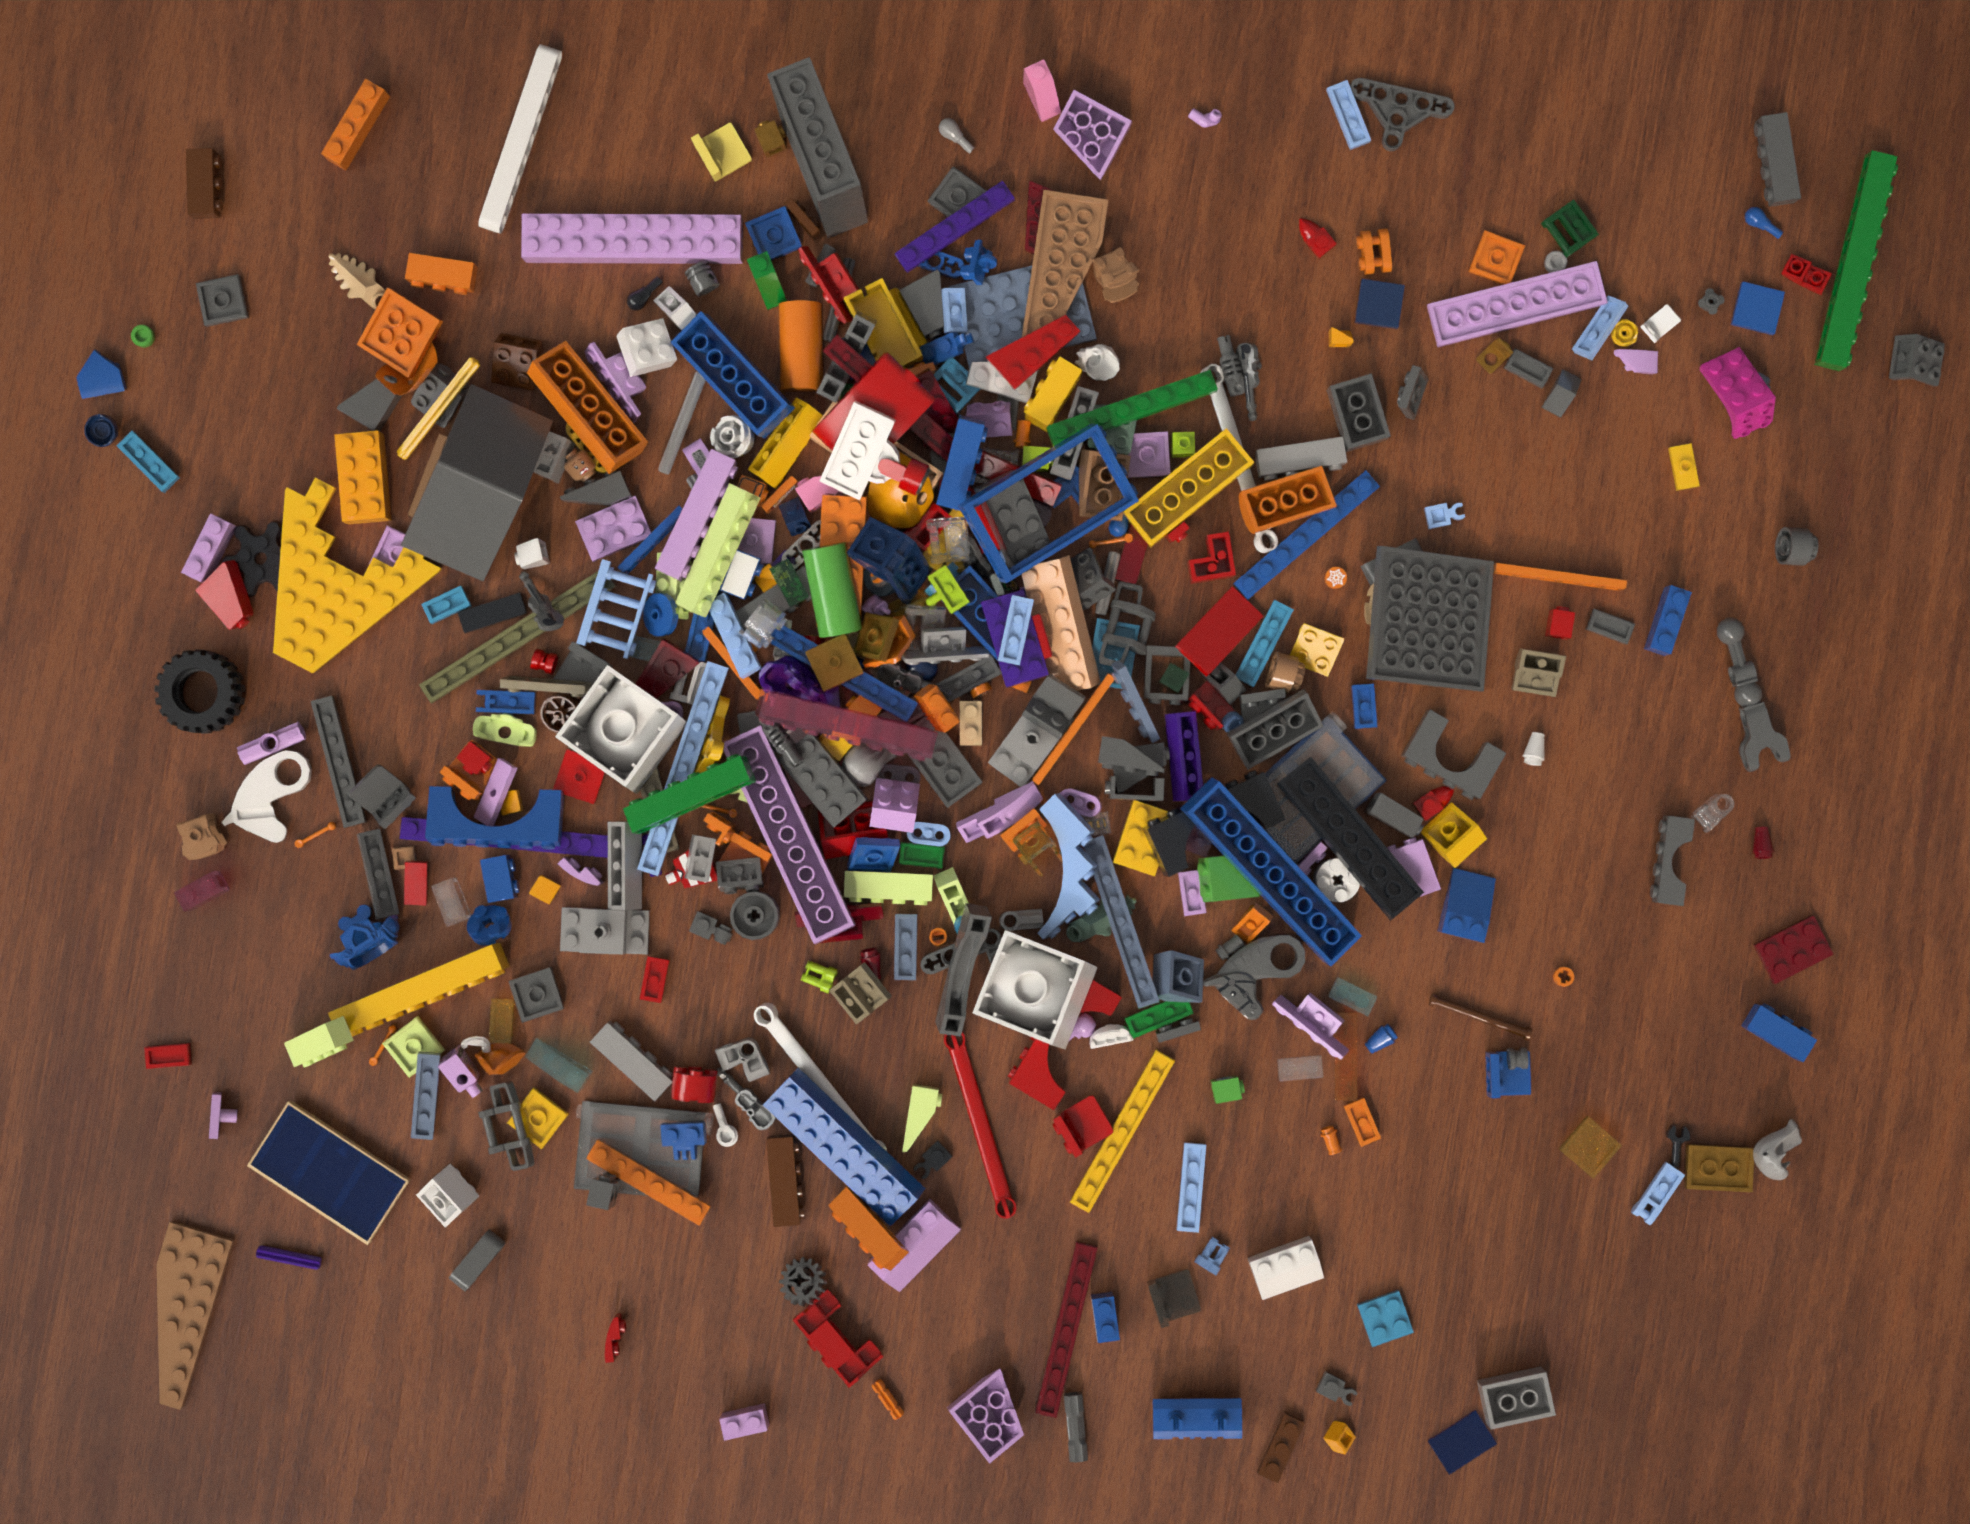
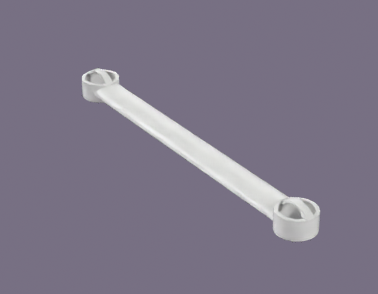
(1227, 421)
(802, 1059)

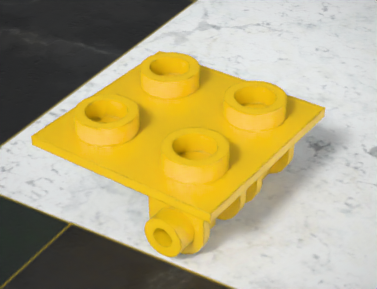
(1317, 648)

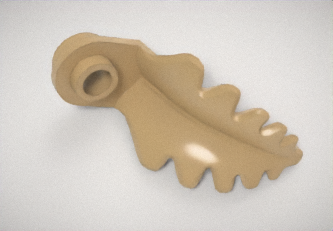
(360, 282)

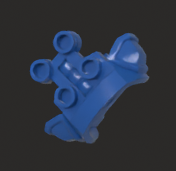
(365, 939)

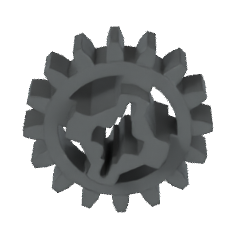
(798, 1273)

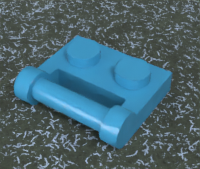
(956, 377)

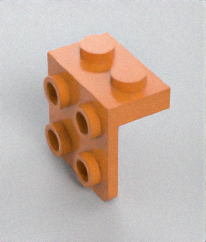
(901, 642)
(471, 785)
(742, 848)

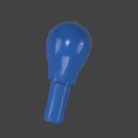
(1757, 218)
(1118, 528)

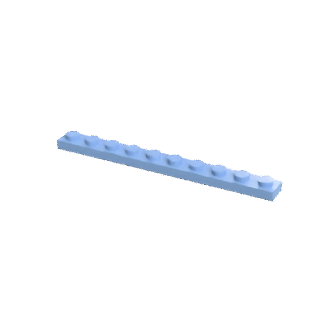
(685, 760)

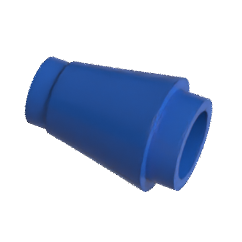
(1381, 1038)

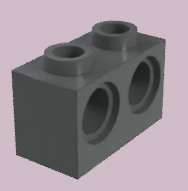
(603, 1191)

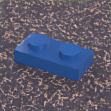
(1364, 706)

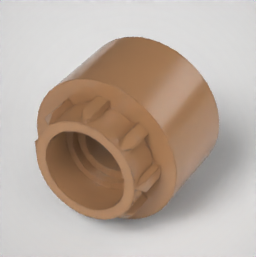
(1285, 672)

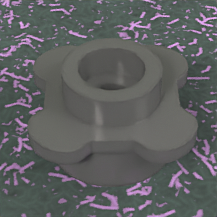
(1706, 305)

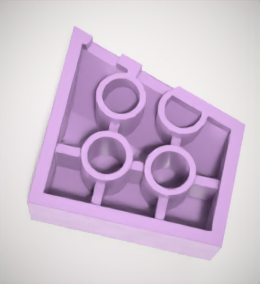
(1092, 131)
(988, 1415)

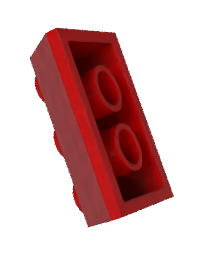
(841, 838)

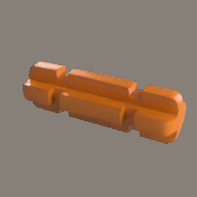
(887, 1399)

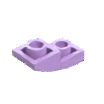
(587, 875)

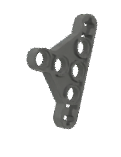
(1409, 111)

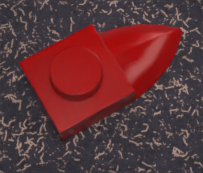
(1316, 237)
(1433, 801)

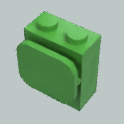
(1222, 881)

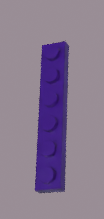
(954, 226)

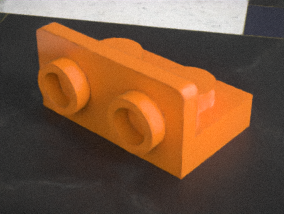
(1030, 818)
(720, 824)

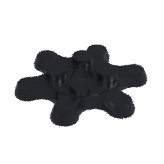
(253, 544)

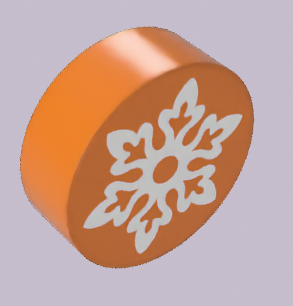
(1335, 577)

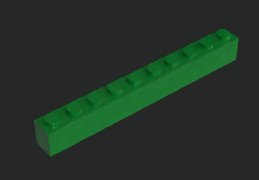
(1856, 260)

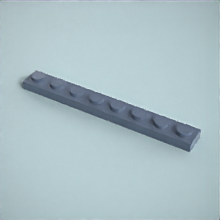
(1121, 924)

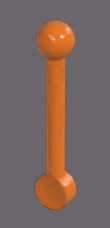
(1128, 538)
(732, 813)
(300, 842)
(374, 1060)

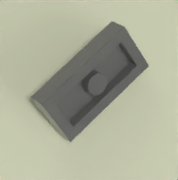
(1168, 1032)

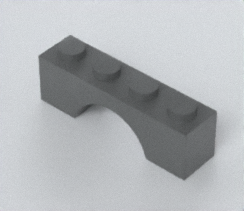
(857, 338)
(1674, 833)

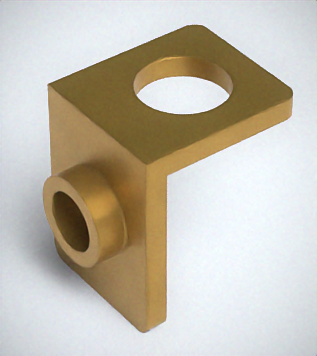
(1500, 349)

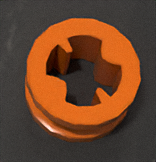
(1557, 980)

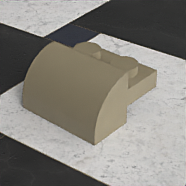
(1538, 672)
(860, 993)

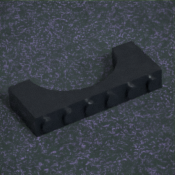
(1170, 834)

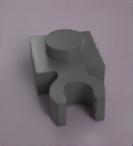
(1333, 1387)

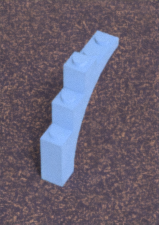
(1077, 865)

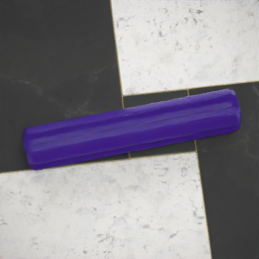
(289, 1257)

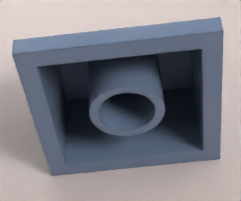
(1178, 977)

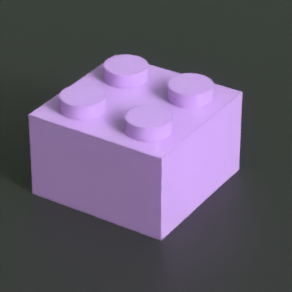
(894, 805)

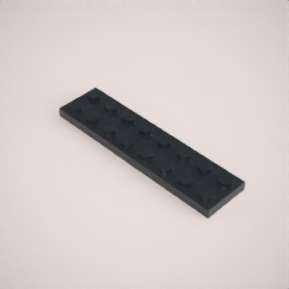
(1350, 838)

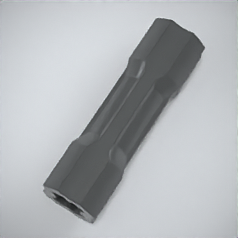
(1075, 1425)

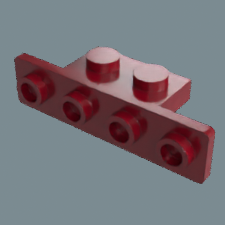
(859, 913)

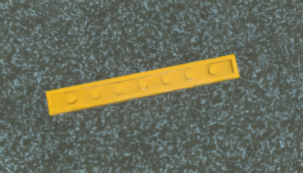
(1124, 1129)

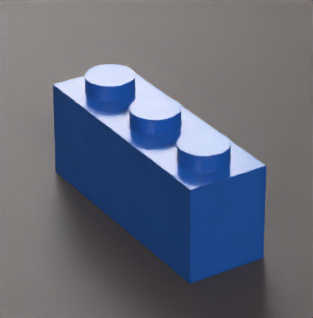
(1667, 620)
(1779, 1032)

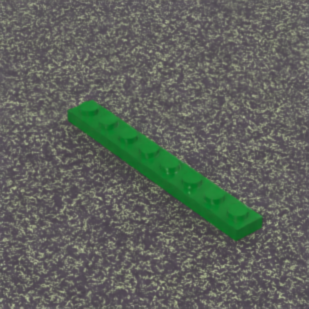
(1137, 406)

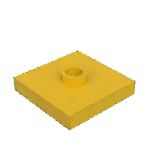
(540, 1117)

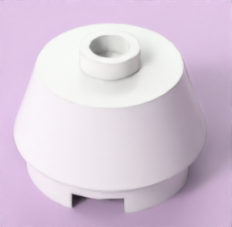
(732, 437)

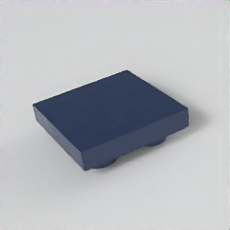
(1379, 304)

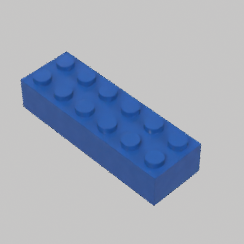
(732, 374)

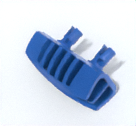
(1197, 1418)

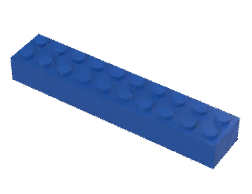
(1271, 871)

